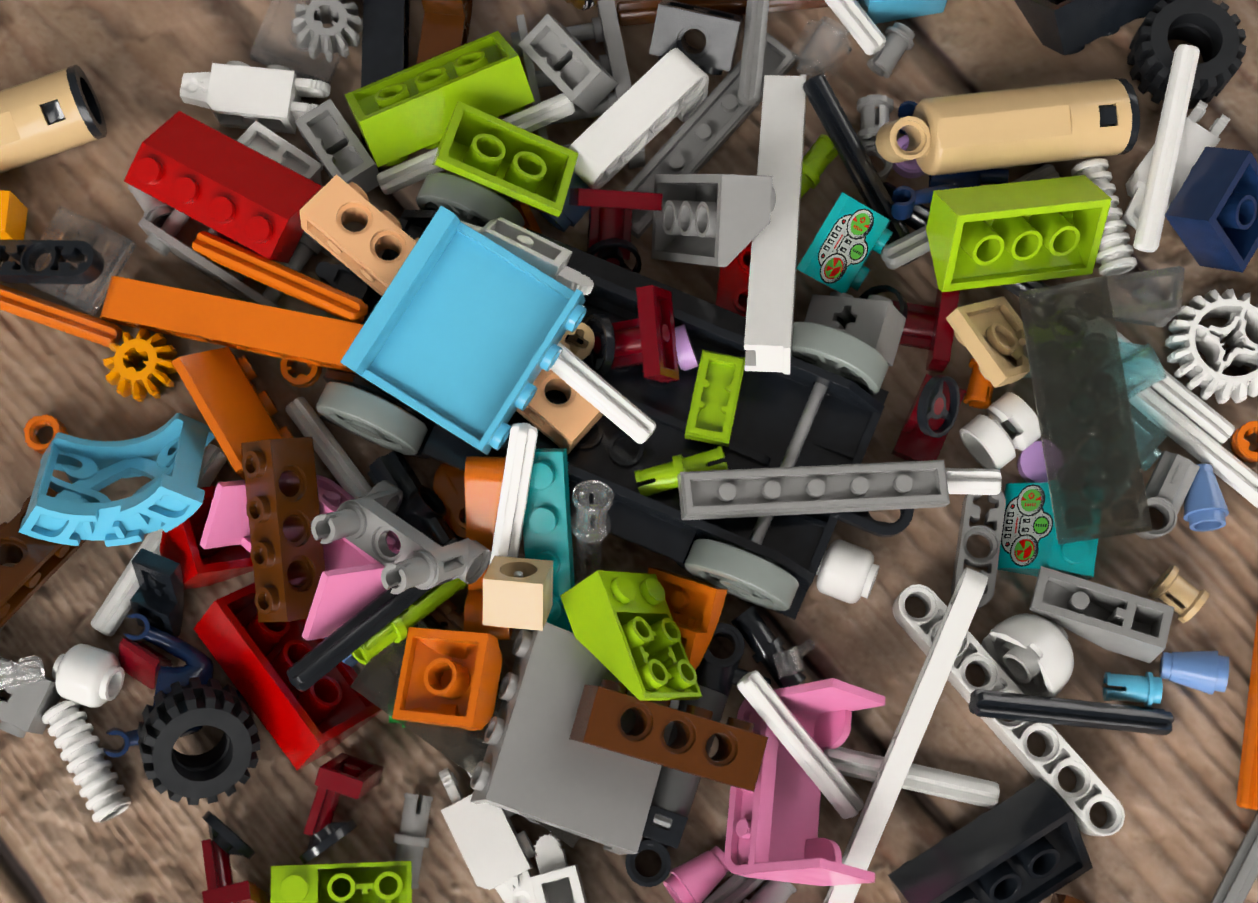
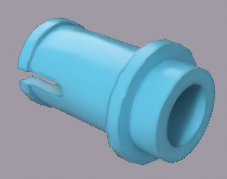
(1134, 688)

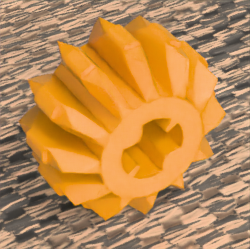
(126, 361)

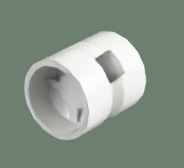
(1007, 427)

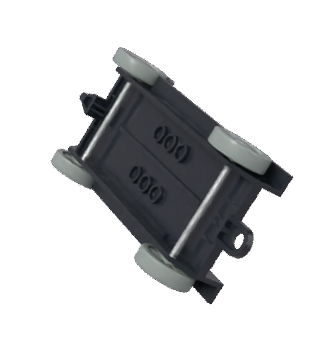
(781, 420)

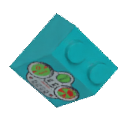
(845, 244)
(1031, 536)

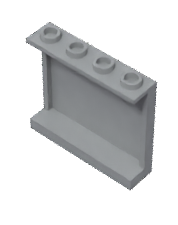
(545, 774)

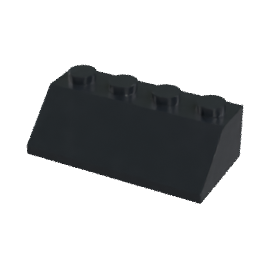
(1074, 23)
(1003, 856)

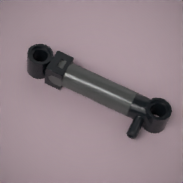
(677, 789)

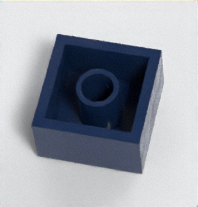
(1219, 209)

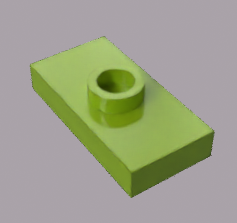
(715, 398)

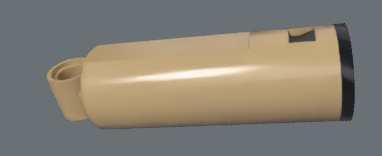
(48, 117)
(1016, 127)

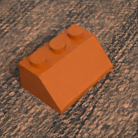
(229, 400)

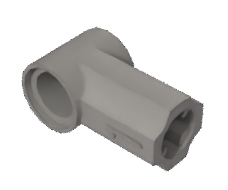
(1168, 490)

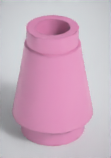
(697, 877)

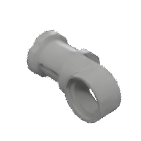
(870, 123)

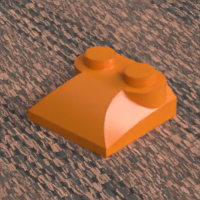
(448, 678)

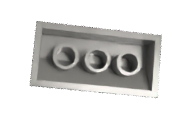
(709, 216)

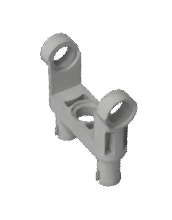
(420, 560)

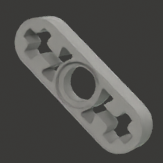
(994, 516)

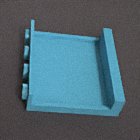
(465, 332)

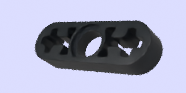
(58, 270)

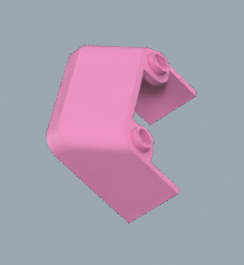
(349, 576)
(776, 826)

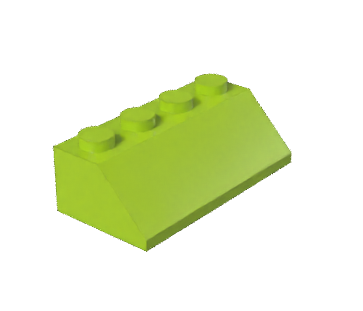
(416, 104)
(1015, 232)

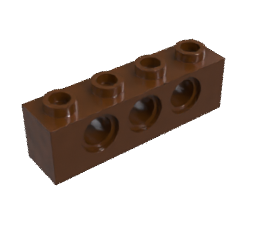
(280, 515)
(34, 560)
(738, 752)

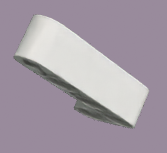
(666, 91)

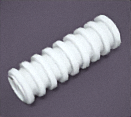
(1113, 252)
(86, 760)

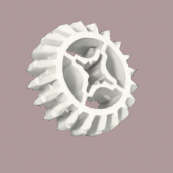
(1192, 337)

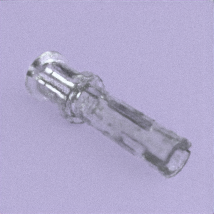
(581, 522)

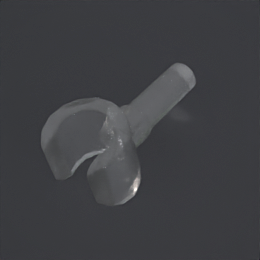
(790, 661)

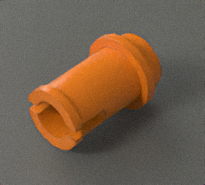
(979, 389)

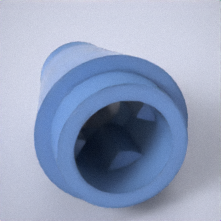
(1204, 502)
(1196, 669)

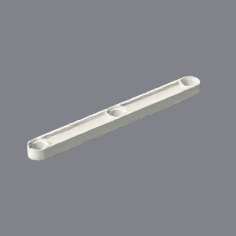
(910, 729)

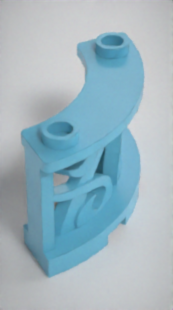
(79, 512)

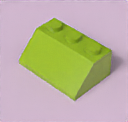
(506, 159)

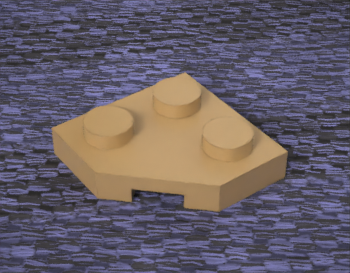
(993, 338)

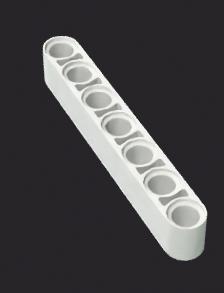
(1014, 734)

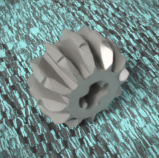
(327, 40)

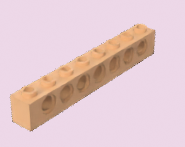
(344, 203)

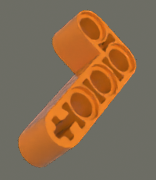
(482, 495)

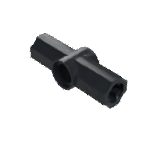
(420, 504)

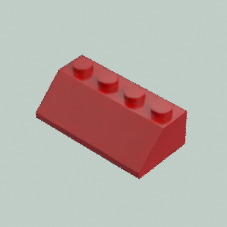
(223, 185)
(257, 663)

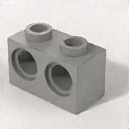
(568, 64)
(337, 146)

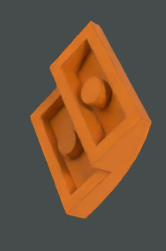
(694, 609)

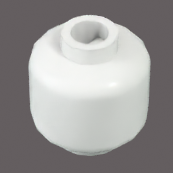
(846, 572)
(88, 675)

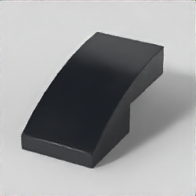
(160, 591)

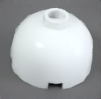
(1032, 653)

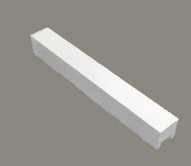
(776, 246)

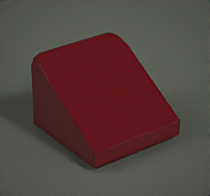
(141, 661)

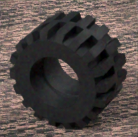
(1198, 23)
(204, 773)

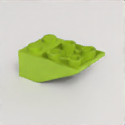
(632, 634)
(342, 883)

